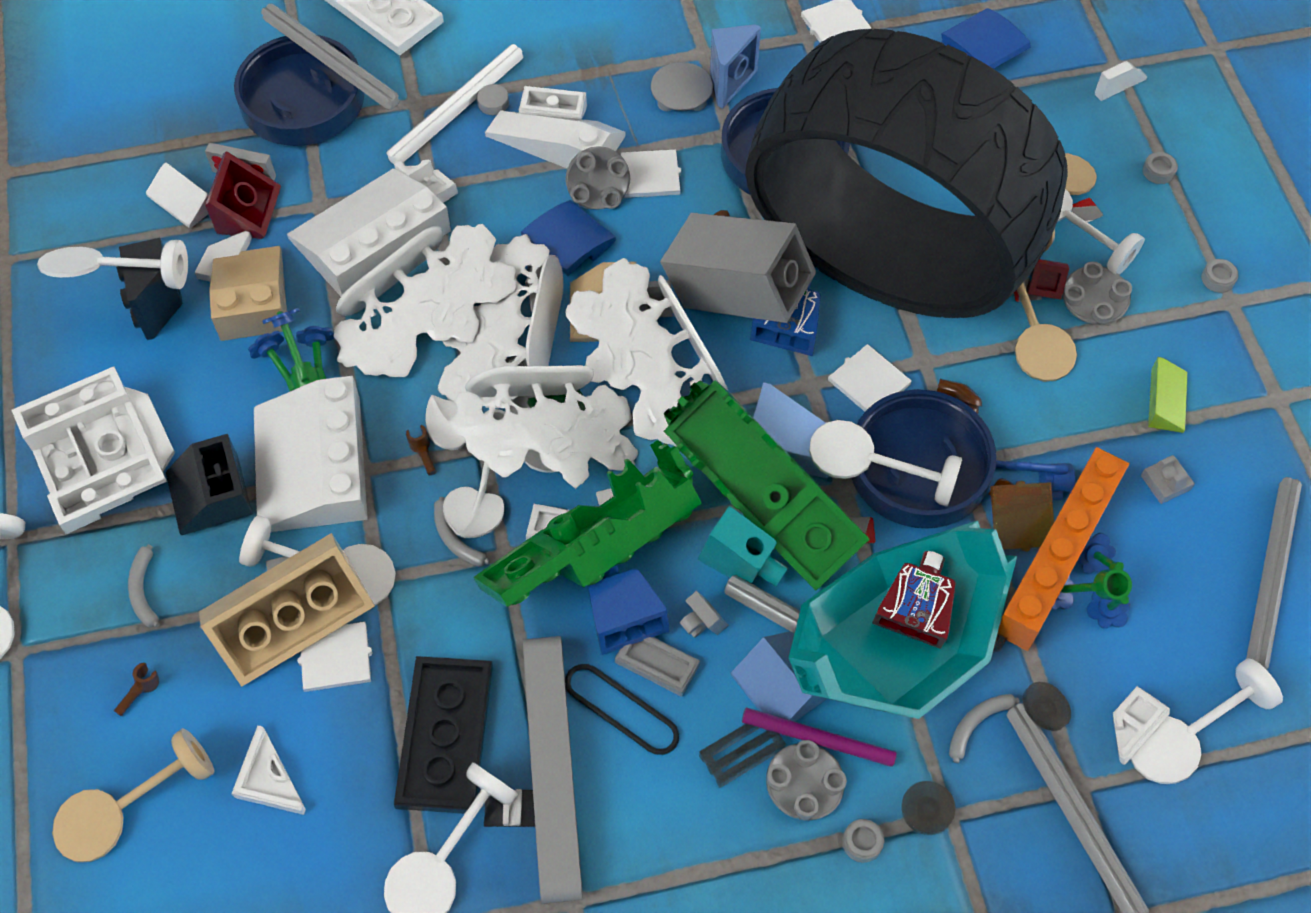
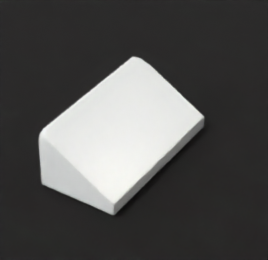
(553, 103)
(178, 196)

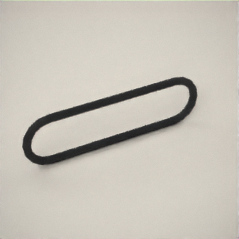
(613, 722)

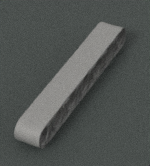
(552, 771)

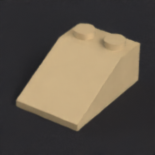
(246, 292)

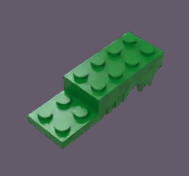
(763, 481)
(596, 538)

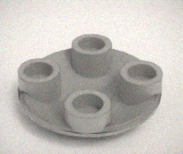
(681, 87)
(598, 178)
(1096, 294)
(805, 781)

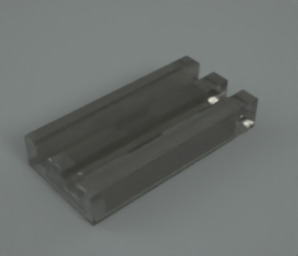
(715, 767)

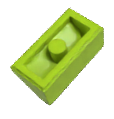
(1167, 396)

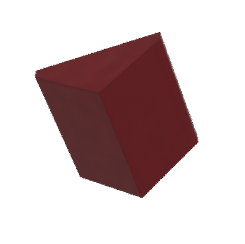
(241, 198)

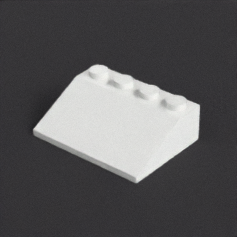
(368, 227)
(310, 456)

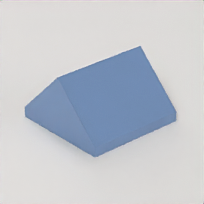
(733, 60)
(771, 681)

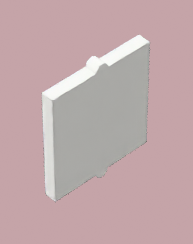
(834, 18)
(652, 173)
(868, 378)
(337, 659)

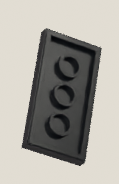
(443, 734)

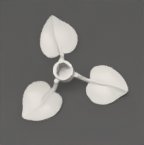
(466, 509)

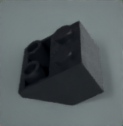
(145, 291)
(207, 485)

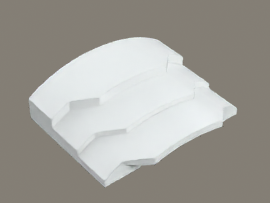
(94, 446)

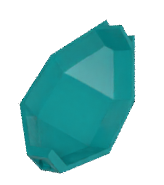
(865, 665)

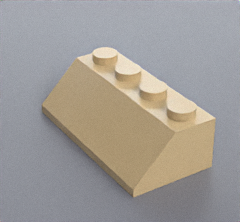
(285, 609)

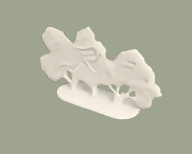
(431, 301)
(503, 323)
(635, 346)
(554, 429)

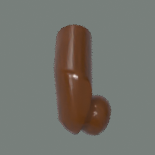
(961, 392)

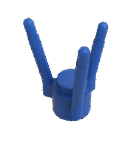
(1060, 475)

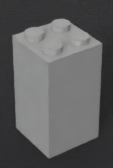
(739, 266)

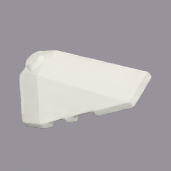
(552, 137)

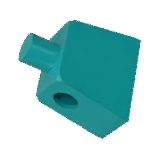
(741, 550)

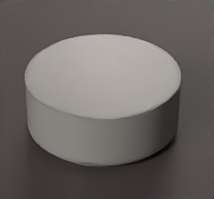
(492, 99)
(1160, 168)
(1219, 275)
(863, 840)

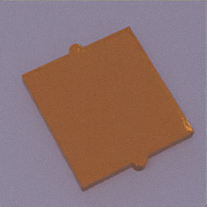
(1022, 514)

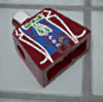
(919, 602)

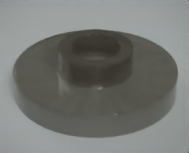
(1046, 706)
(928, 808)

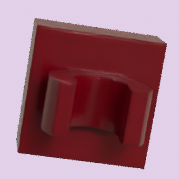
(1048, 279)

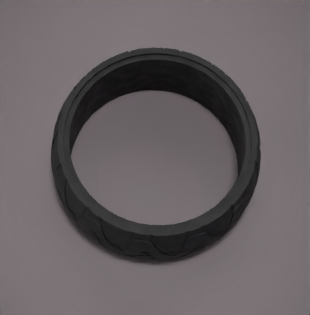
(939, 117)

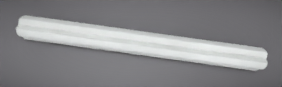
(454, 105)

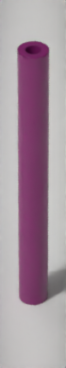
(819, 736)

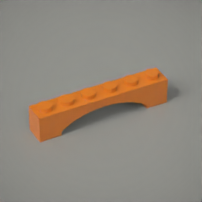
(1061, 548)

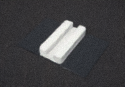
(517, 814)

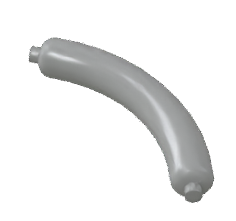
(453, 542)
(136, 590)
(973, 718)

